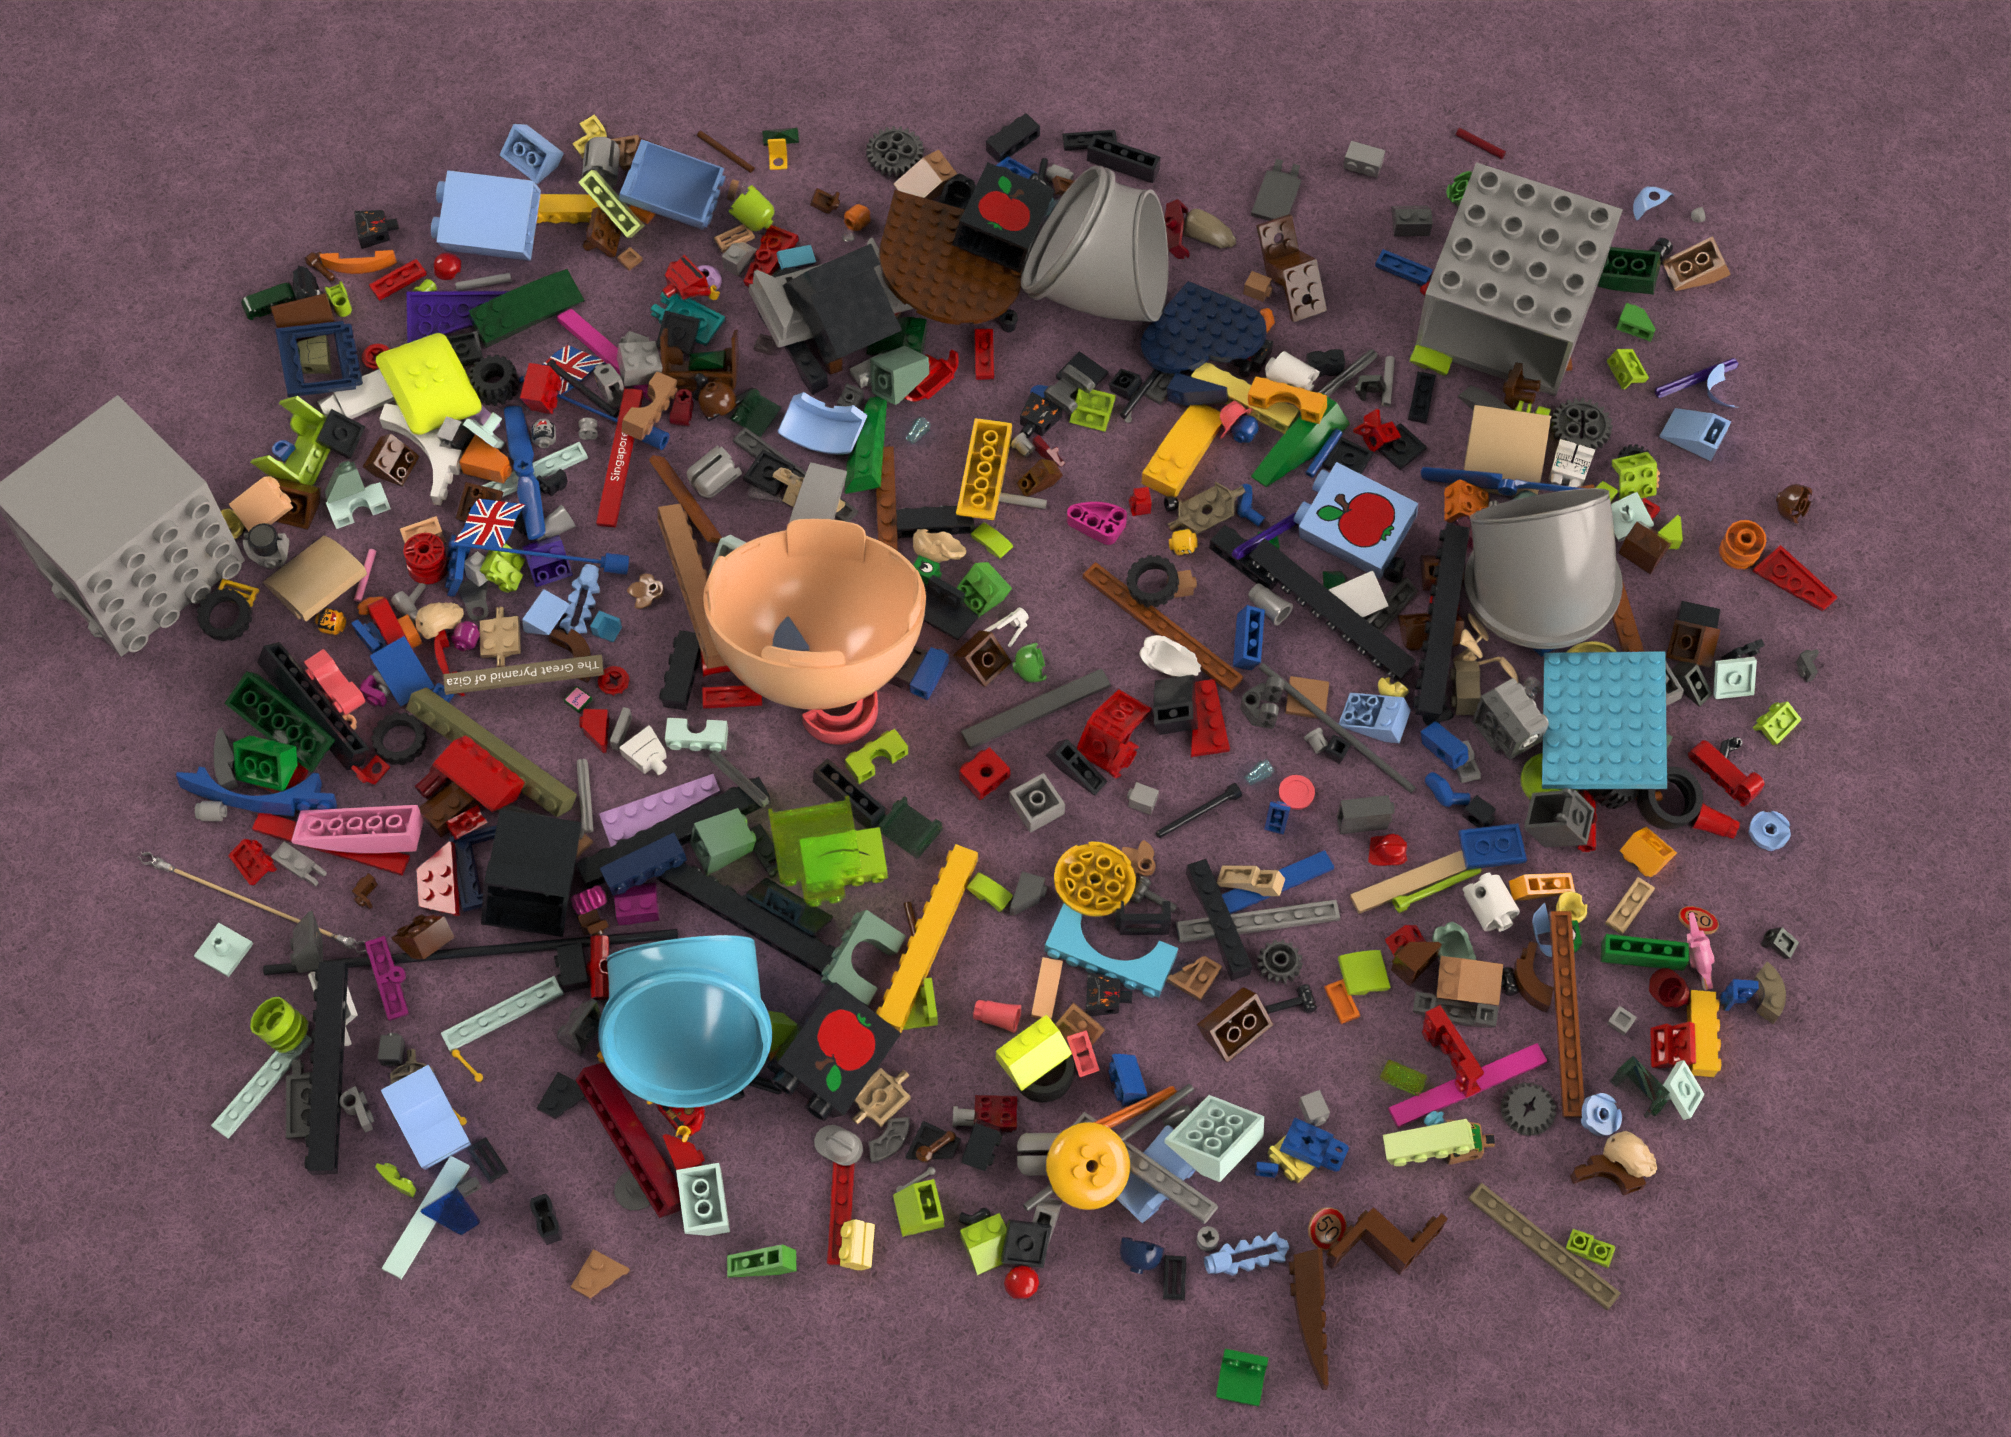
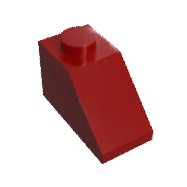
(596, 727)
(683, 1153)

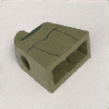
(315, 355)

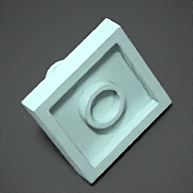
(486, 431)
(1627, 513)
(1734, 677)
(223, 949)
(1683, 1090)

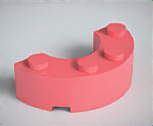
(335, 687)
(843, 728)

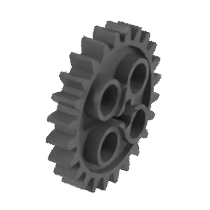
(894, 151)
(1598, 426)

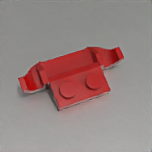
(940, 374)

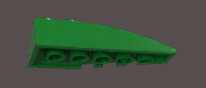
(1300, 444)
(866, 458)

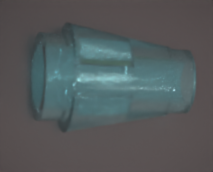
(918, 430)
(1259, 772)

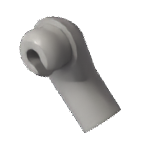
(382, 685)

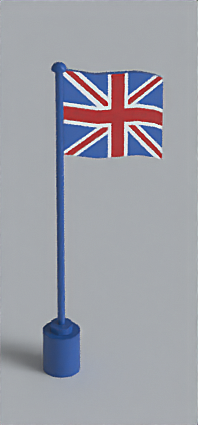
(580, 365)
(492, 524)

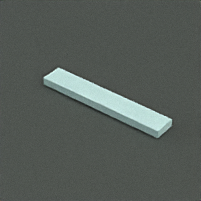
(544, 467)
(502, 1013)
(257, 1089)
(421, 1225)

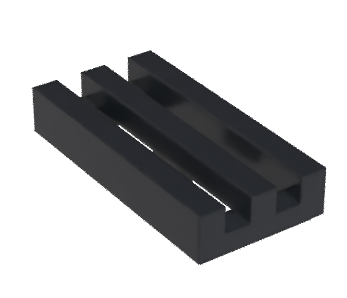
(497, 1174)
(1174, 1296)

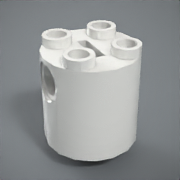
(1291, 371)
(1491, 903)

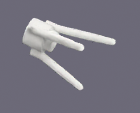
(1016, 619)

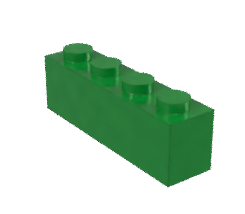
(1644, 952)

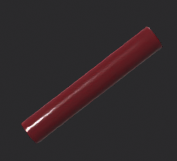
(1482, 144)

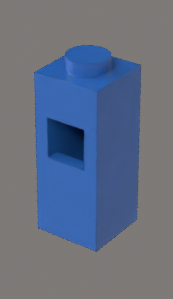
(929, 673)
(1444, 745)

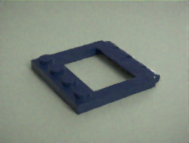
(291, 362)
(467, 874)

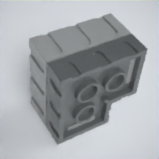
(1510, 719)

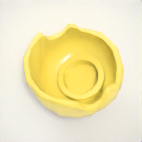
(233, 522)
(1388, 689)
(1572, 902)

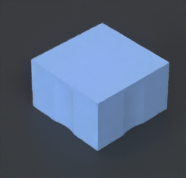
(426, 1117)

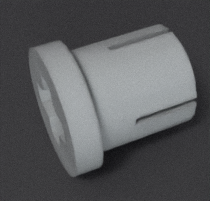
(1023, 445)
(1316, 740)
(963, 1117)

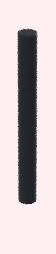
(1139, 394)

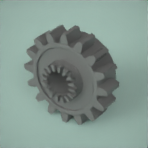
(1284, 952)

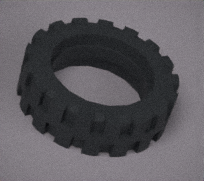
(1142, 566)
(213, 600)
(406, 755)

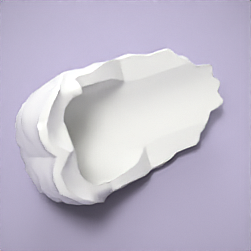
(1169, 657)

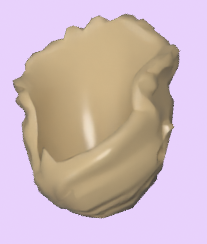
(937, 546)
(437, 617)
(1631, 1153)

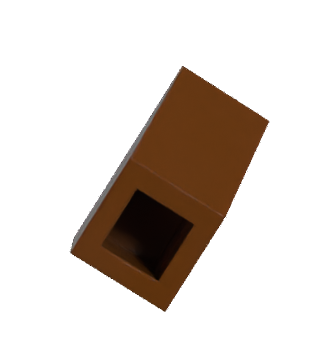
(1039, 477)

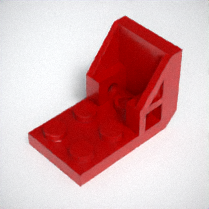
(1110, 727)

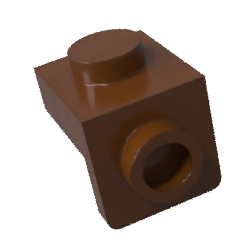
(824, 201)
(363, 889)
(591, 923)

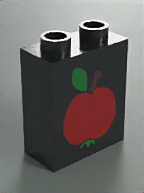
(1003, 217)
(832, 1052)

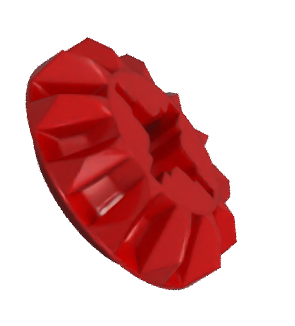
(367, 355)
(616, 673)

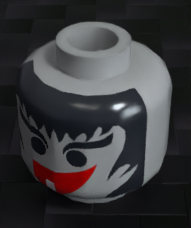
(543, 433)

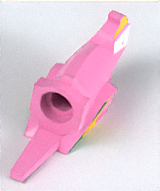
(1700, 953)

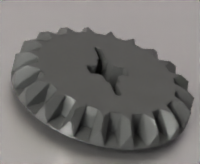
(1535, 1121)

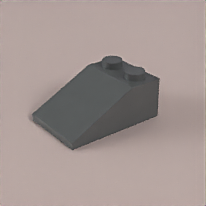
(581, 1027)

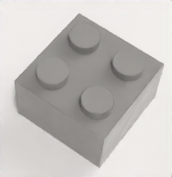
(638, 362)
(1037, 802)

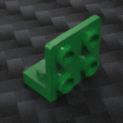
(1241, 1377)

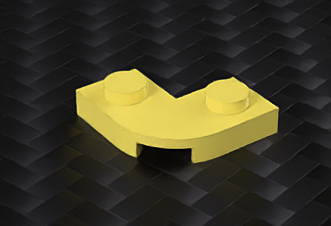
(592, 128)

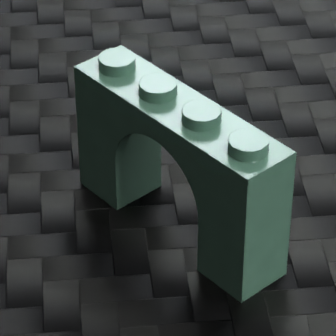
(868, 929)

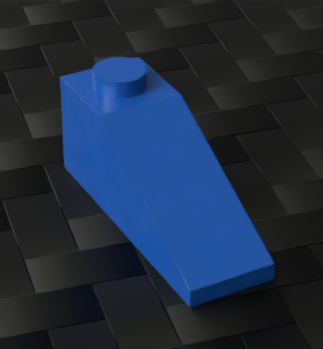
(1277, 817)

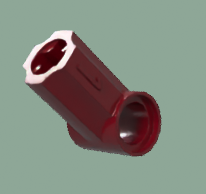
(431, 782)

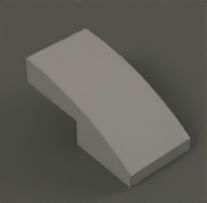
(1469, 770)

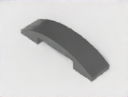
(1458, 1013)

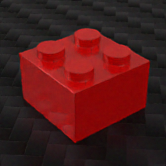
(541, 388)

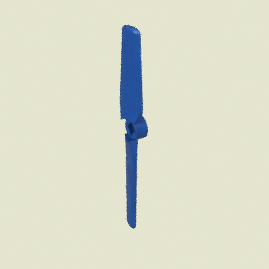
(522, 456)
(1487, 480)

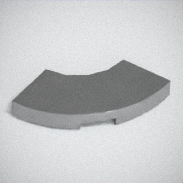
(890, 1141)

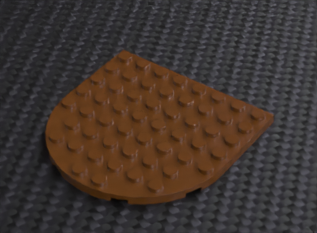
(935, 275)

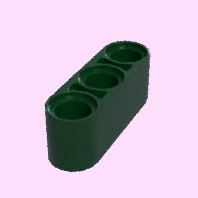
(260, 303)

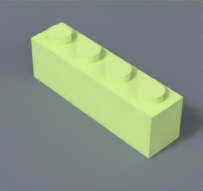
(610, 203)
(1428, 1142)

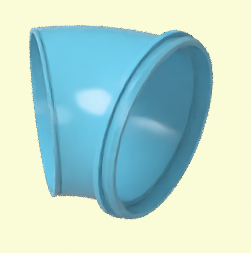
(685, 1019)

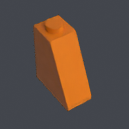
(485, 461)

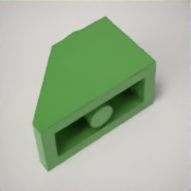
(1636, 322)

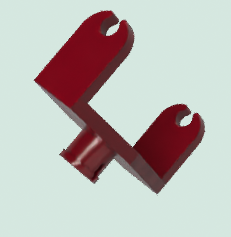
(1174, 228)

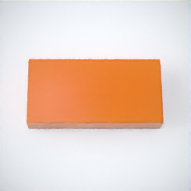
(1341, 1001)

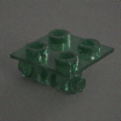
(755, 412)

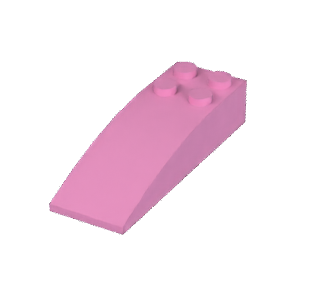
(360, 829)

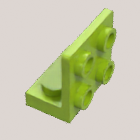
(1636, 474)
(924, 1009)

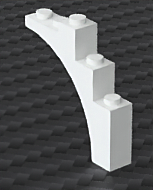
(443, 460)

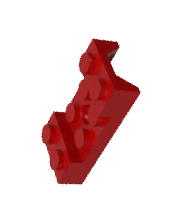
(1441, 1031)

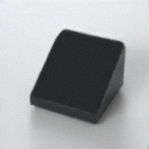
(1337, 748)

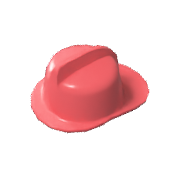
(1230, 414)

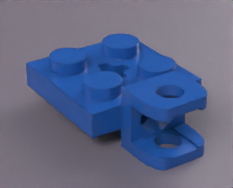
(455, 566)
(1319, 1150)

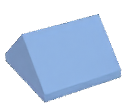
(544, 614)

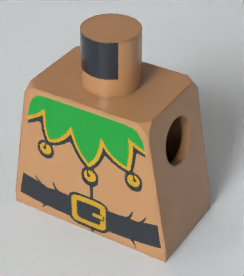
(1480, 1142)

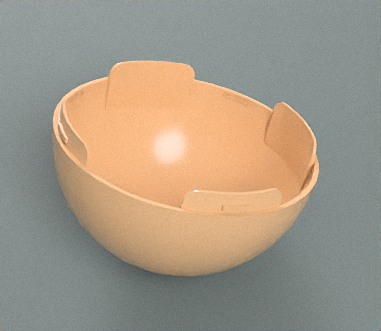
(845, 594)

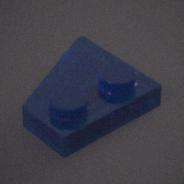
(452, 1212)

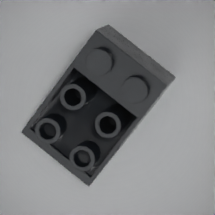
(1175, 705)

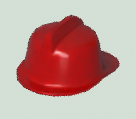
(1387, 850)

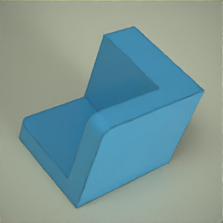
(606, 626)

